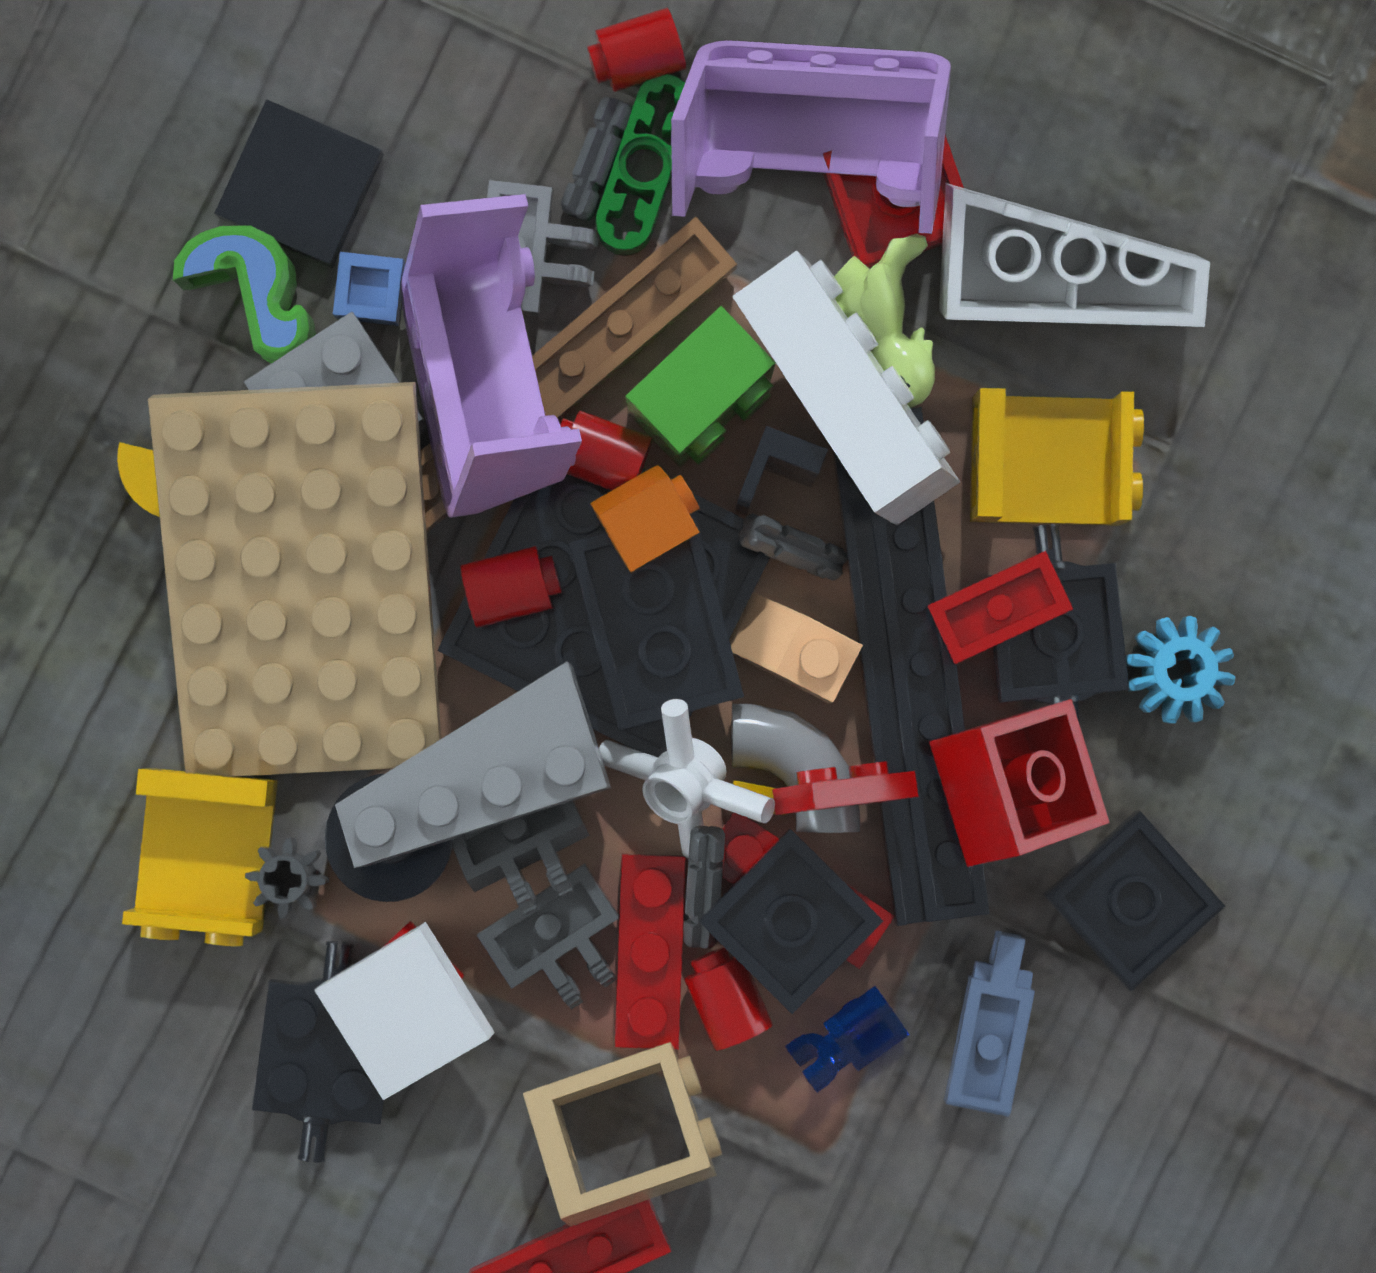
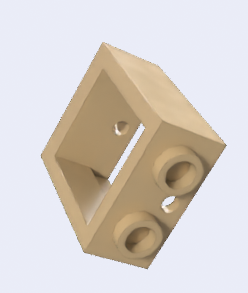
(557, 1151)

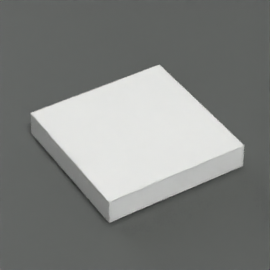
(404, 1011)

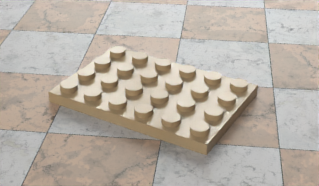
(297, 577)

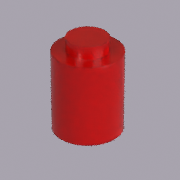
(637, 50)
(607, 451)
(509, 585)
(727, 999)

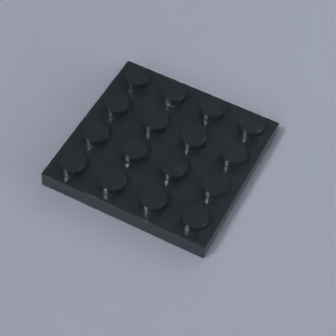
(537, 643)

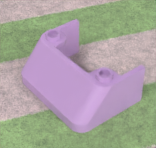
(794, 102)
(475, 356)

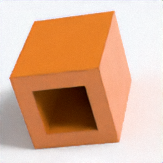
(647, 516)

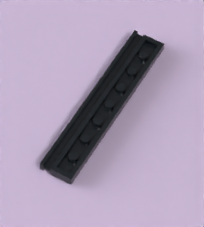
(909, 701)

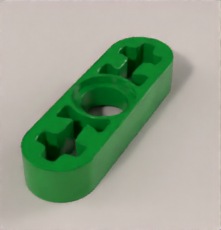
(614, 203)

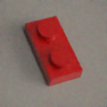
(1000, 607)
(822, 790)

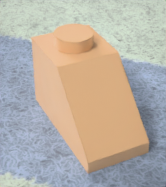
(794, 647)

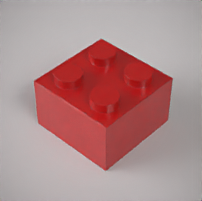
(1019, 783)

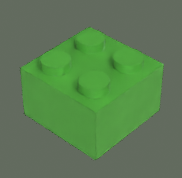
(702, 388)

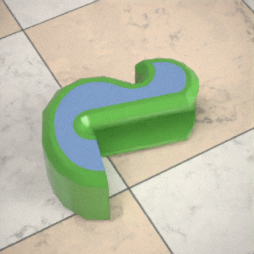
(264, 278)

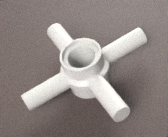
(685, 777)

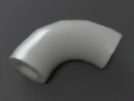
(786, 745)

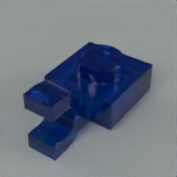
(856, 1036)

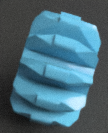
(1197, 683)

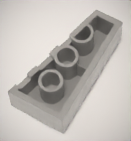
(492, 770)

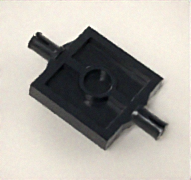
(1073, 652)
(308, 1064)

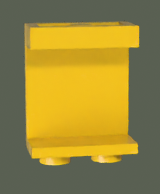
(1054, 459)
(196, 852)

